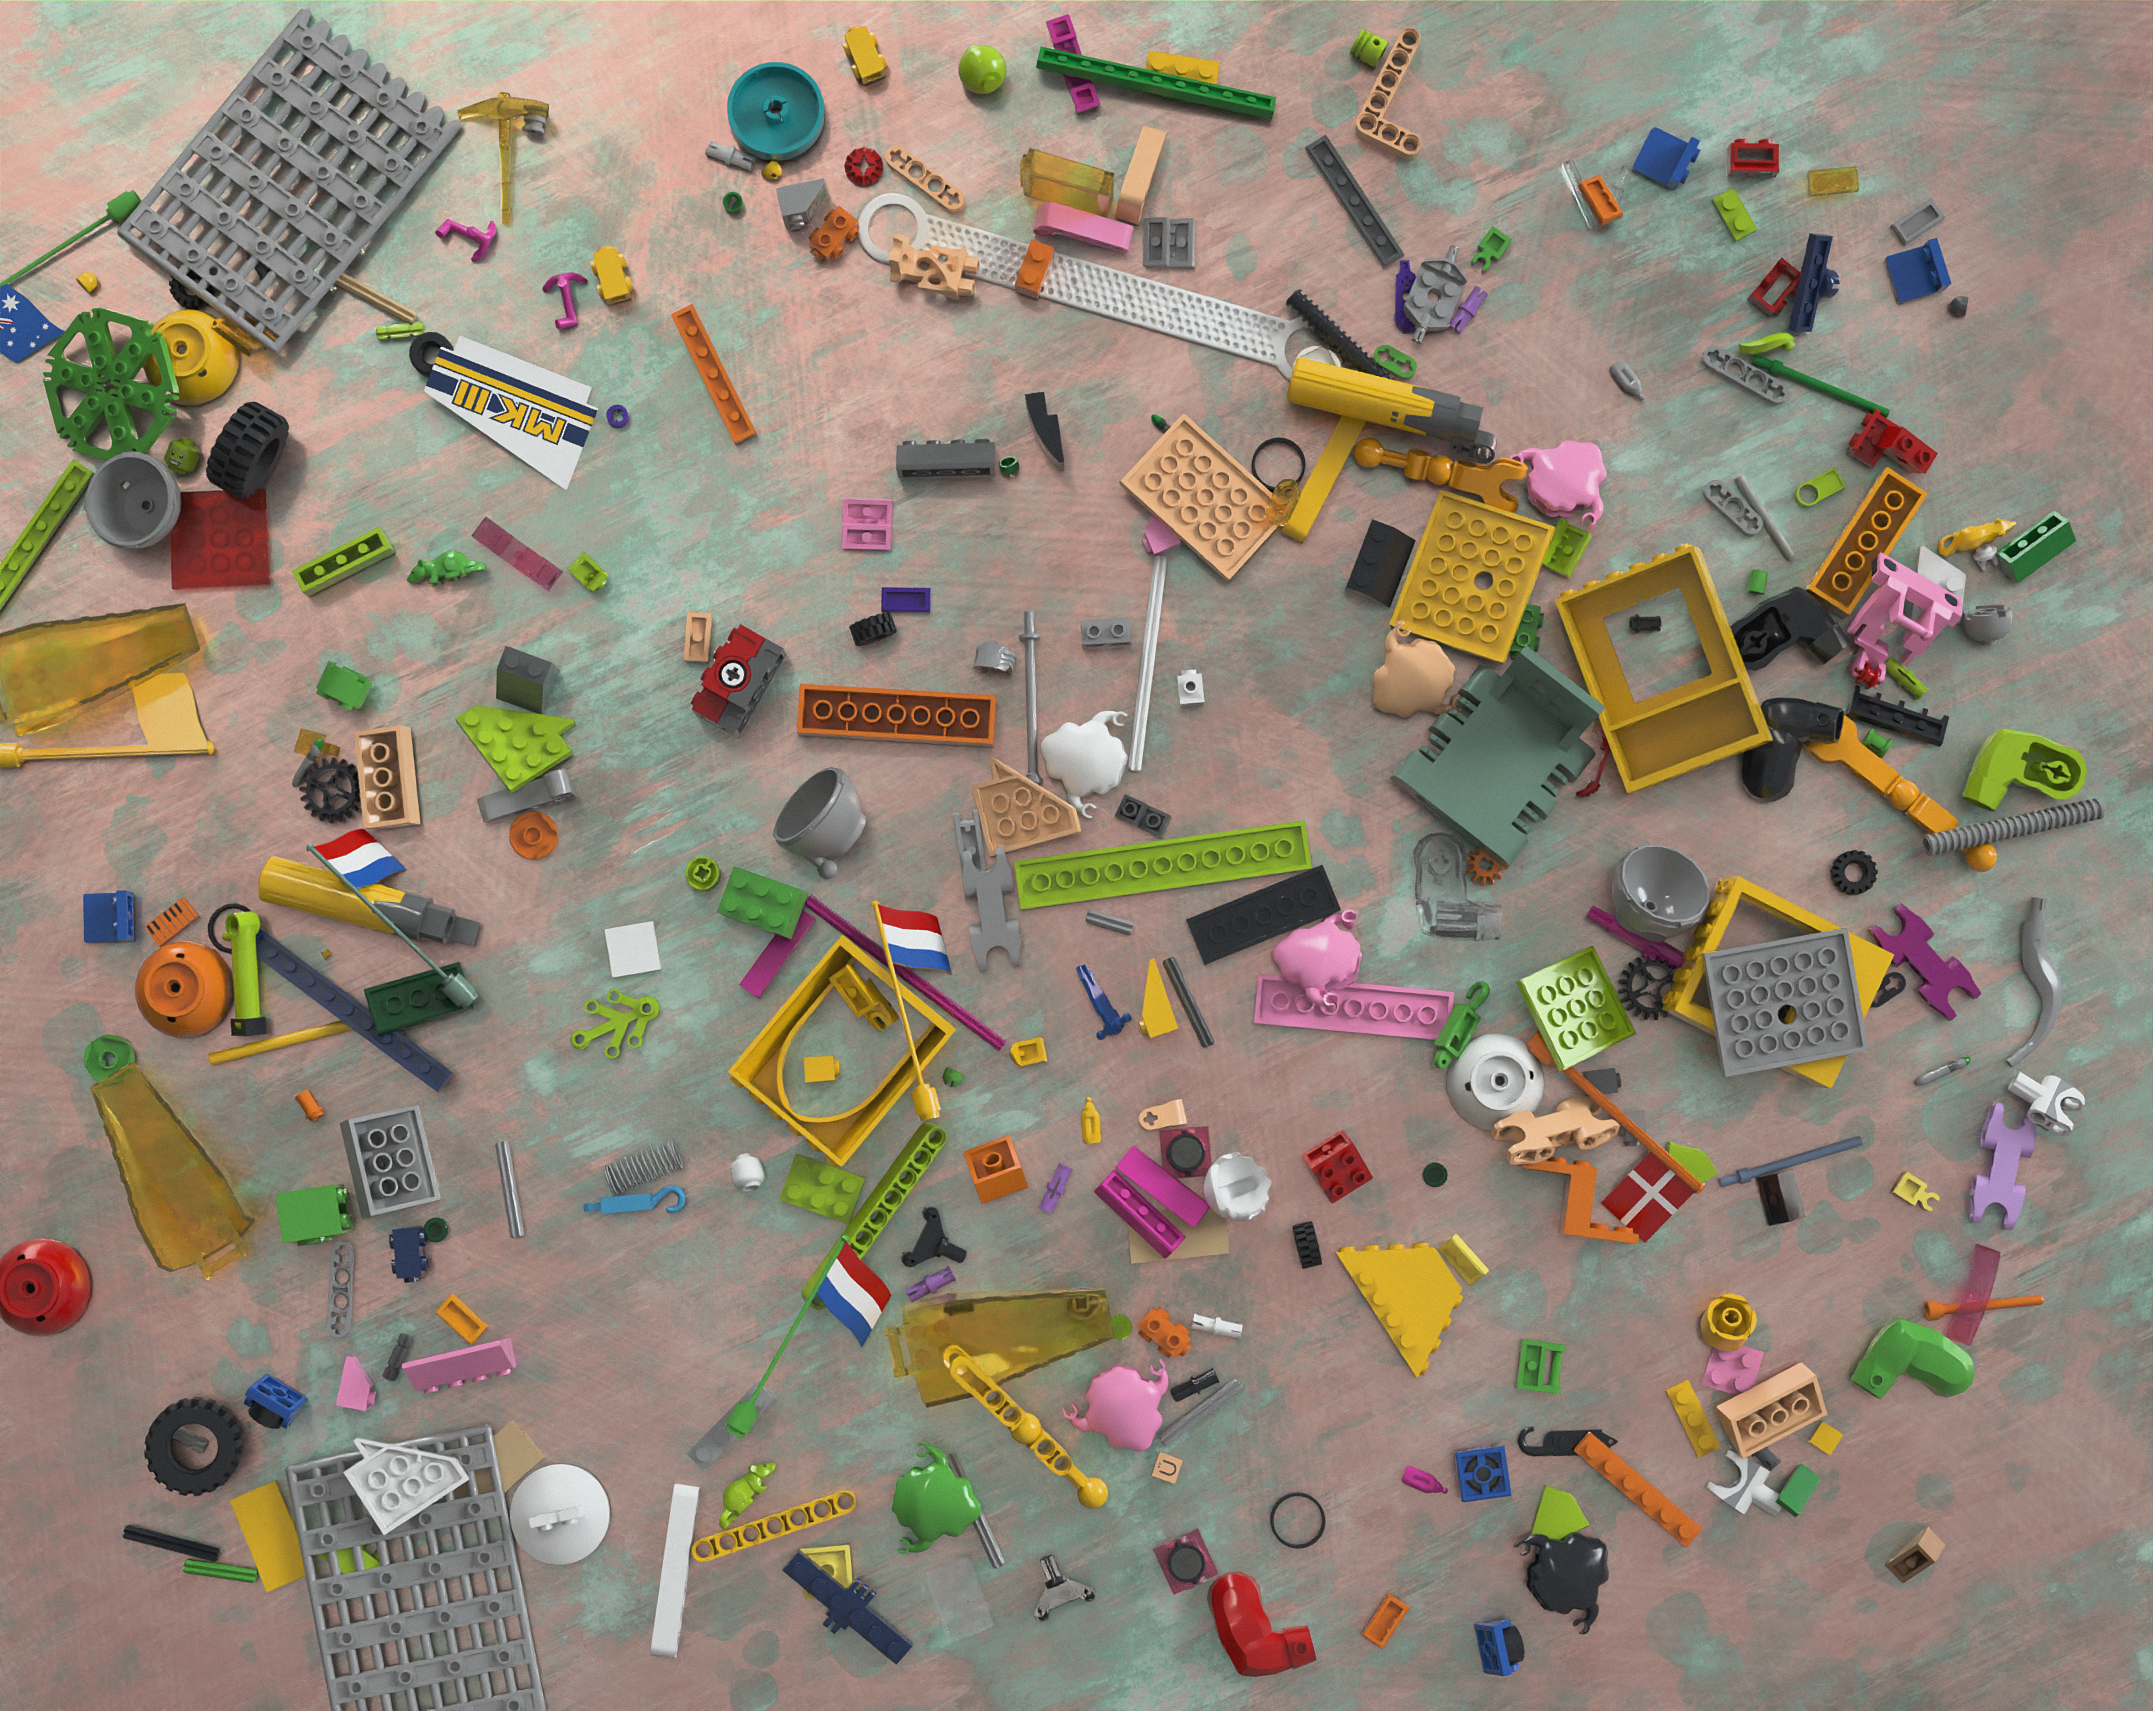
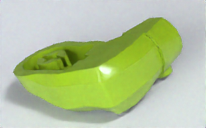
(2025, 762)

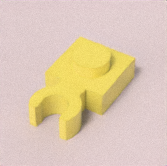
(1912, 1190)

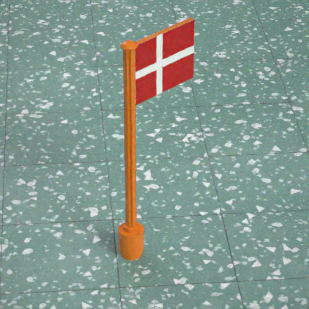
(1654, 1185)

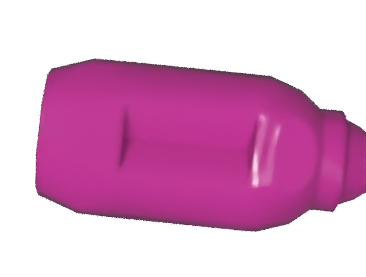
(1422, 1481)

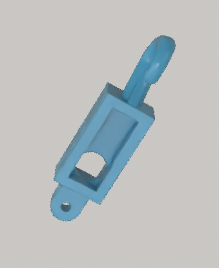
(637, 1202)

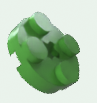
(102, 1046)

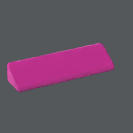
(775, 957)
(1163, 1186)
(1139, 1214)

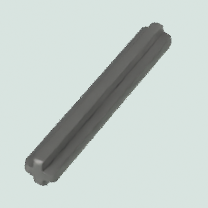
(1188, 1002)

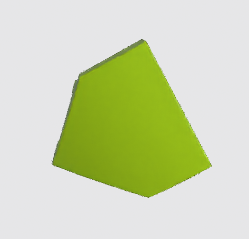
(1693, 1160)
(1558, 1515)

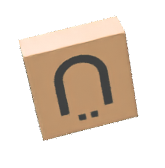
(1167, 1467)

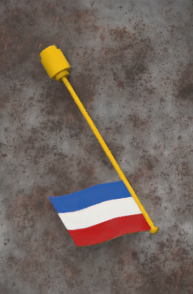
(913, 942)

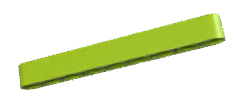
(877, 1201)

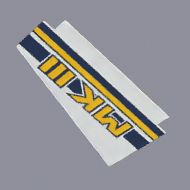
(516, 404)

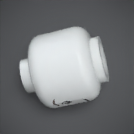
(747, 1172)

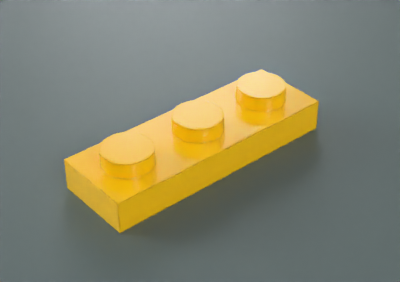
(1183, 66)
(1693, 1418)

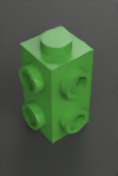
(1527, 630)

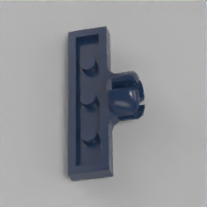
(1814, 282)

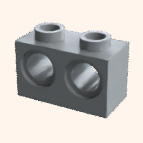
(1106, 633)

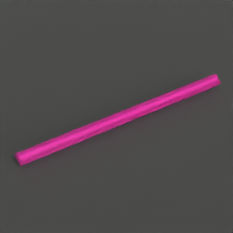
(905, 974)

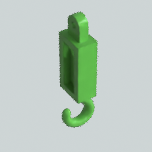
(1460, 1024)

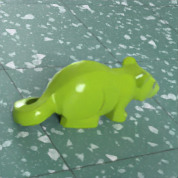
(740, 1492)

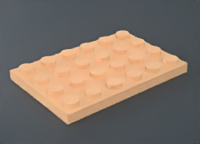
(1202, 496)

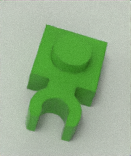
(1493, 246)

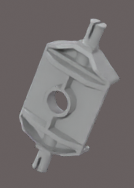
(1447, 281)

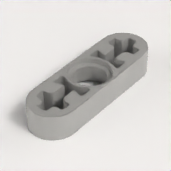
(1714, 501)

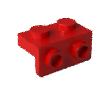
(1864, 444)

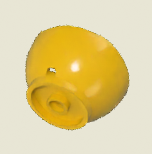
(203, 351)

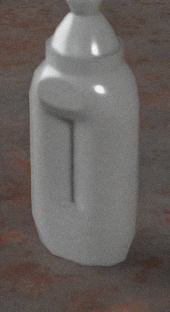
(1627, 378)

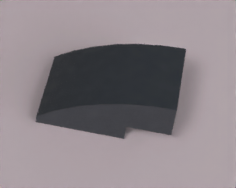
(1045, 428)

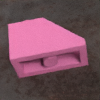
(1159, 538)
(355, 1386)

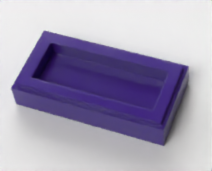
(905, 600)

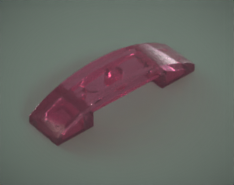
(517, 554)
(1975, 1295)

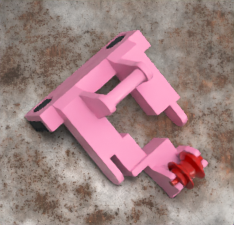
(1895, 586)

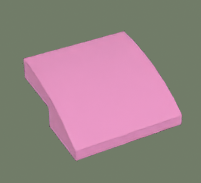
(867, 523)

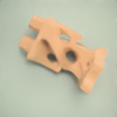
(942, 277)

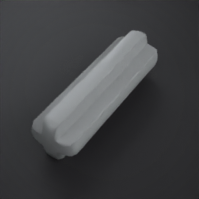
(1109, 922)

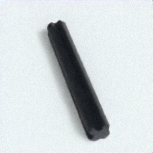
(171, 1543)

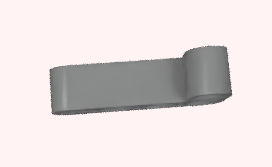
(537, 793)

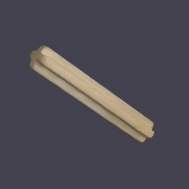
(376, 298)

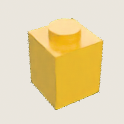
(821, 1068)

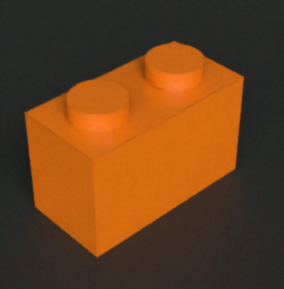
(1034, 269)

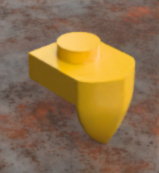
(1028, 1052)

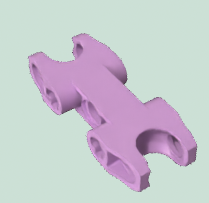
(1999, 1182)

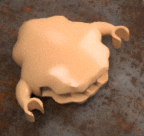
(1413, 677)

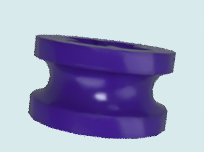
(625, 416)

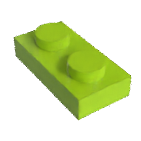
(1734, 215)

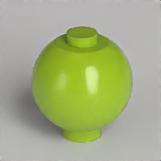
(982, 69)

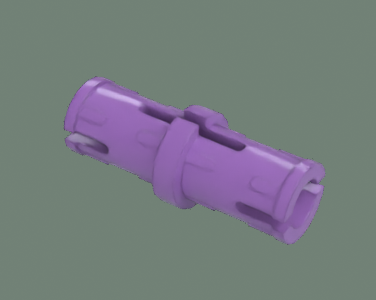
(1467, 309)
(1049, 1204)
(930, 1284)

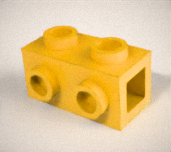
(861, 46)
(609, 267)

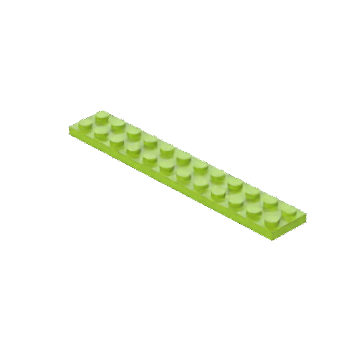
(1162, 865)

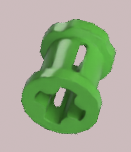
(1877, 743)

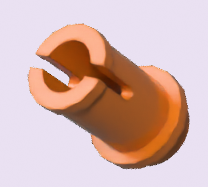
(309, 1106)

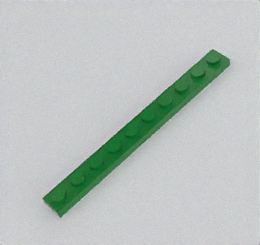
(1156, 82)

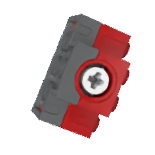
(737, 680)

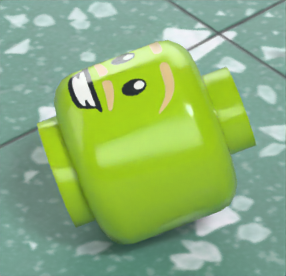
(182, 455)

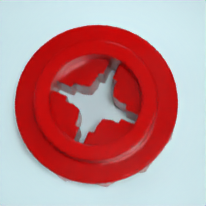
(871, 174)

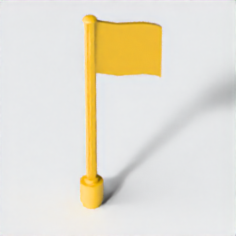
(165, 714)

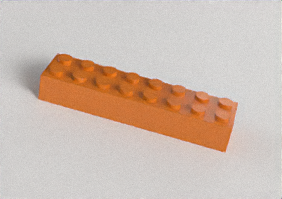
(896, 715)

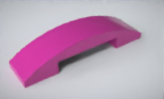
(1065, 39)

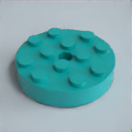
(772, 87)

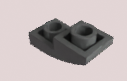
(1143, 816)

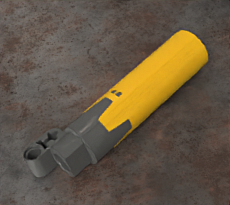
(1393, 405)
(325, 895)

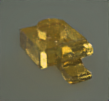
(307, 738)

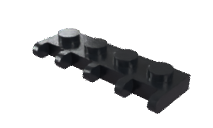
(1897, 718)

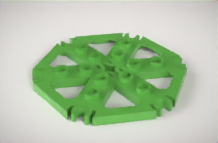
(120, 372)

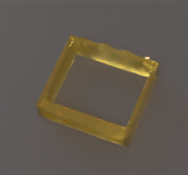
(1066, 182)

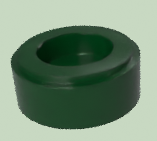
(1434, 1174)
(436, 1229)

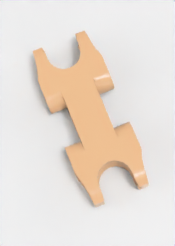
(1541, 1135)

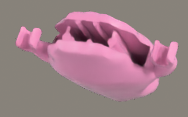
(1566, 479)
(1321, 958)
(1123, 1407)

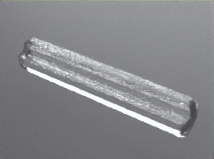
(1573, 179)

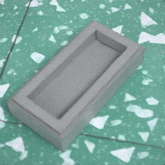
(1918, 222)

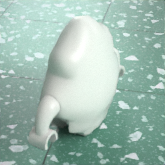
(1085, 758)

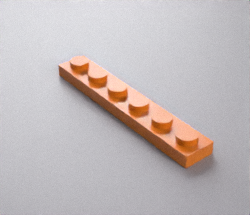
(713, 374)
(1637, 1489)

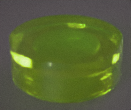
(1121, 1326)

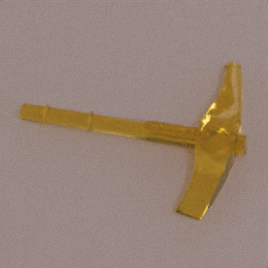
(505, 109)

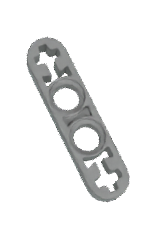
(1747, 371)
(340, 1289)

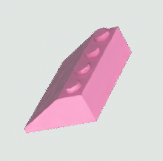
(460, 1365)

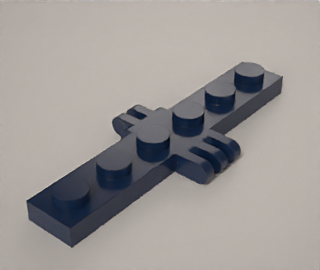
(847, 1606)

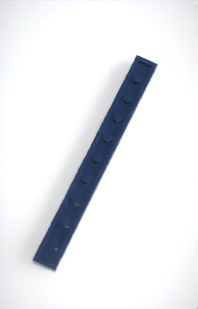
(350, 1011)

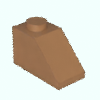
(1916, 1555)

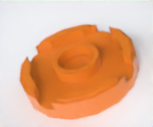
(533, 835)

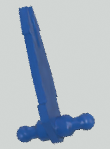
(1110, 1016)

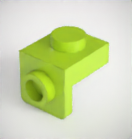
(588, 572)

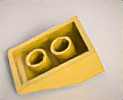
(1156, 1011)

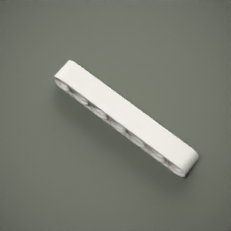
(675, 1571)

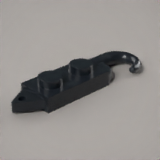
(1560, 1442)

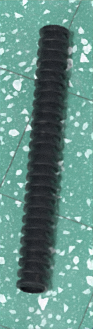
(1333, 335)

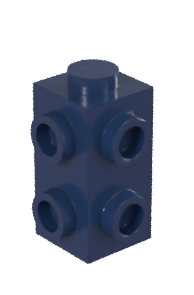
(409, 1254)

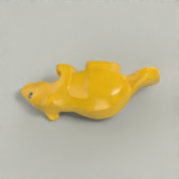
(1973, 537)

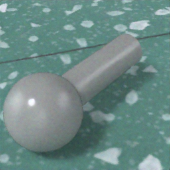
(826, 868)

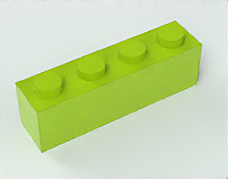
(343, 561)

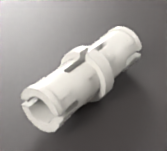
(730, 155)
(1216, 1327)

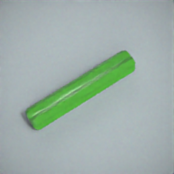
(220, 1571)

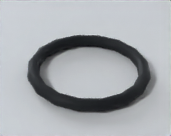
(212, 919)

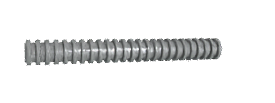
(2013, 826)

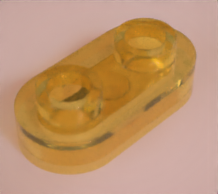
(1283, 504)

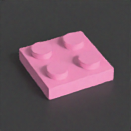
(1732, 1370)

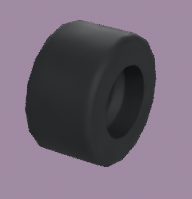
(420, 344)

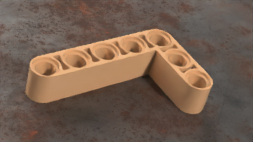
(1385, 96)

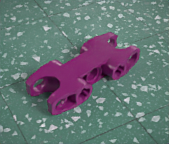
(1936, 975)

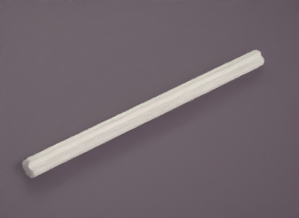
(1147, 664)

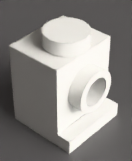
(1187, 697)

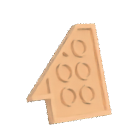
(1020, 811)

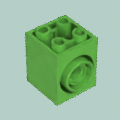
(314, 1214)

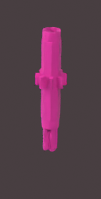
(1650, 948)

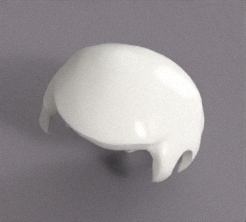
(1236, 1187)

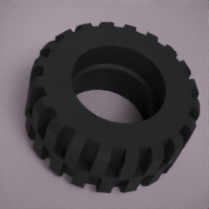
(247, 450)
(173, 1473)

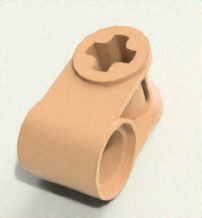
(1167, 1116)

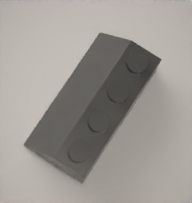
(945, 460)

